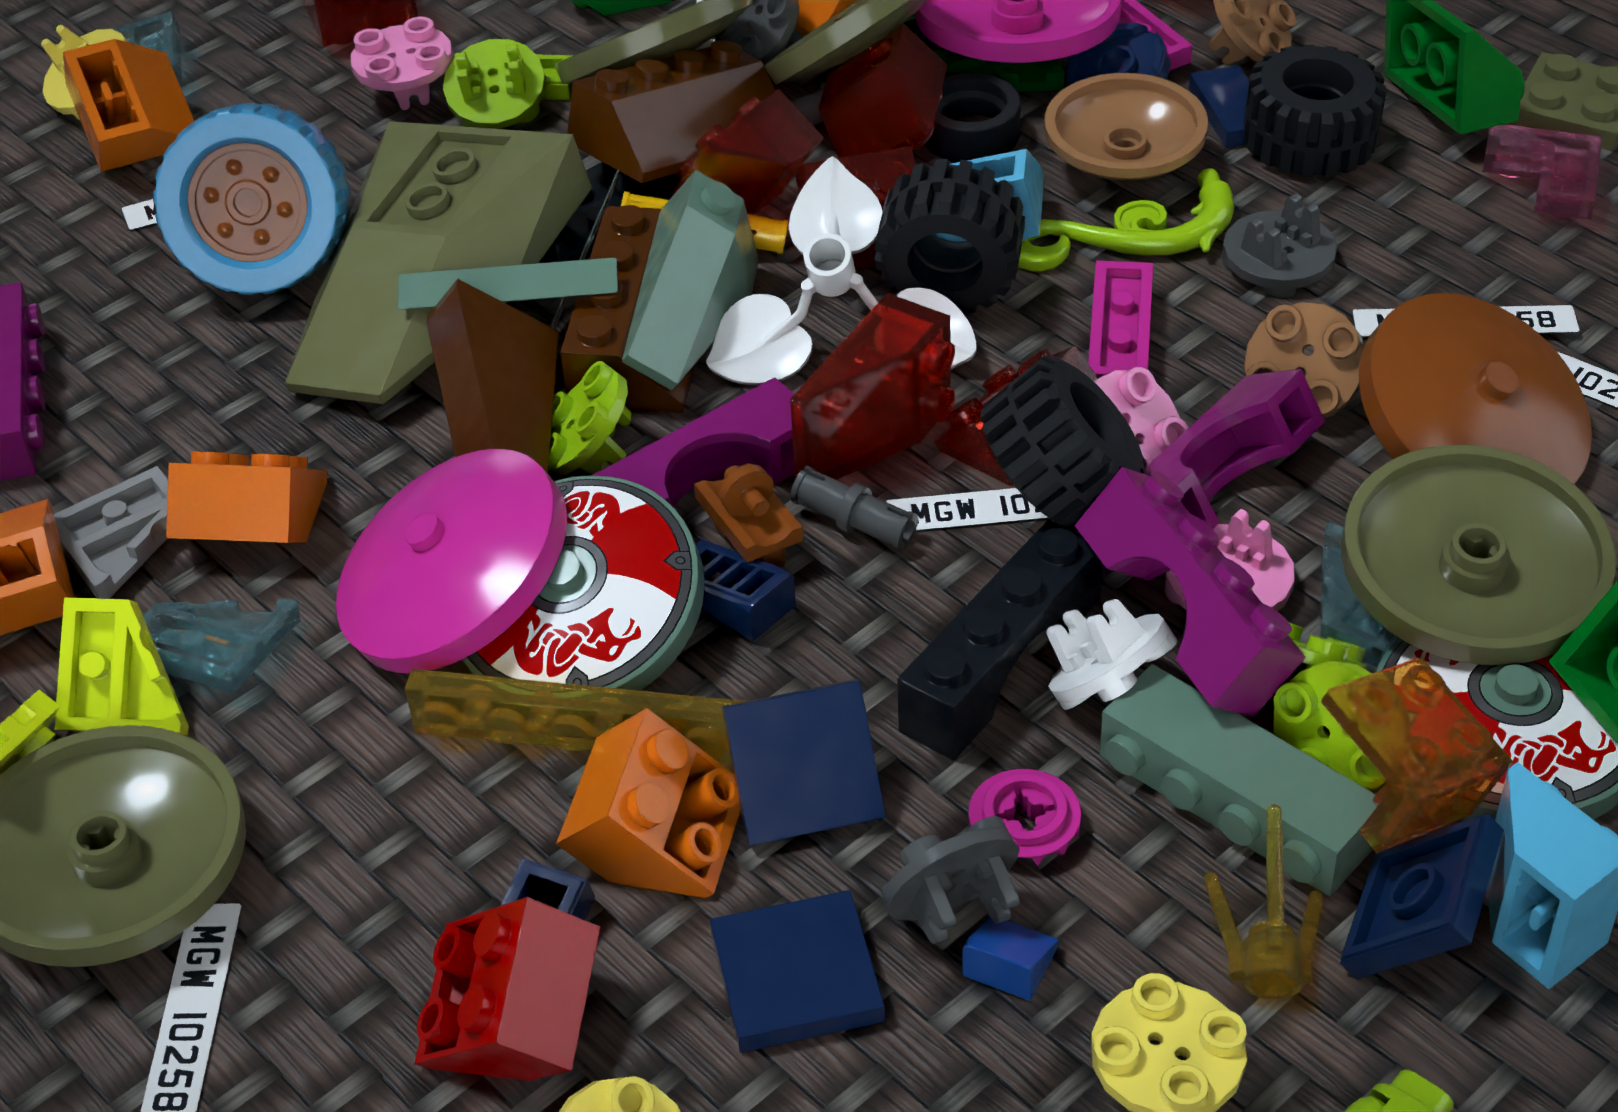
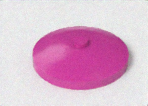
(1018, 28)
(451, 561)

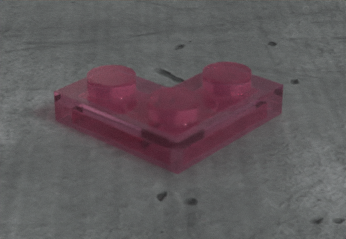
(1559, 160)

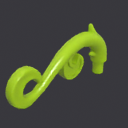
(1139, 228)

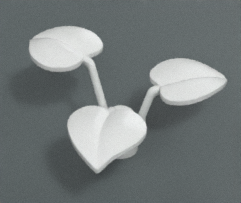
(827, 225)

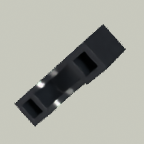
(958, 677)

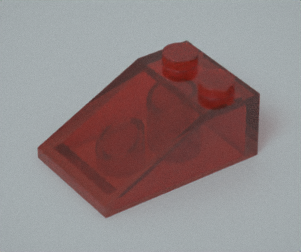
(875, 390)

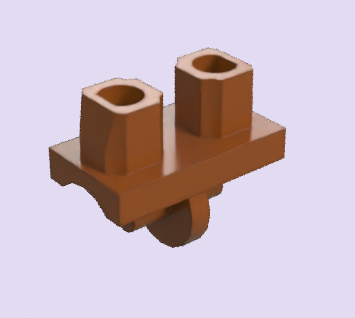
(750, 514)

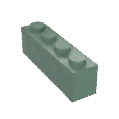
(1233, 773)

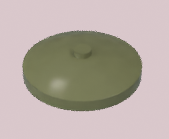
(841, 38)
(656, 40)
(1476, 553)
(113, 844)

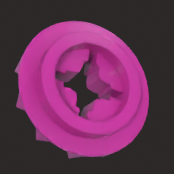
(1045, 801)

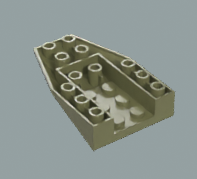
(428, 206)

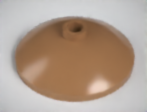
(1126, 126)

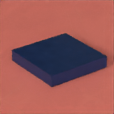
(803, 762)
(1422, 897)
(796, 971)

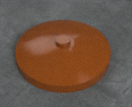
(1472, 376)

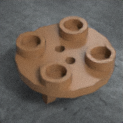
(1252, 28)
(1332, 367)

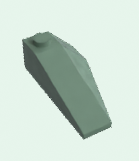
(693, 274)

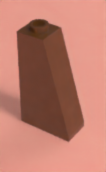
(493, 373)

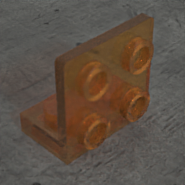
(1423, 745)

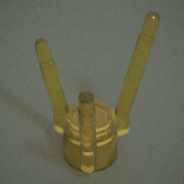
(1271, 957)

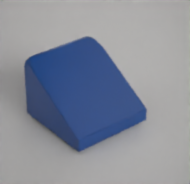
(1008, 957)

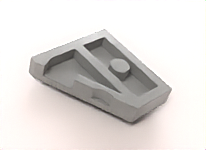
(115, 531)

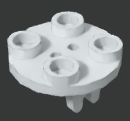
(1104, 655)

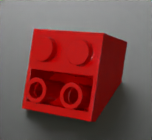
(508, 992)

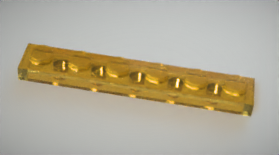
(552, 712)

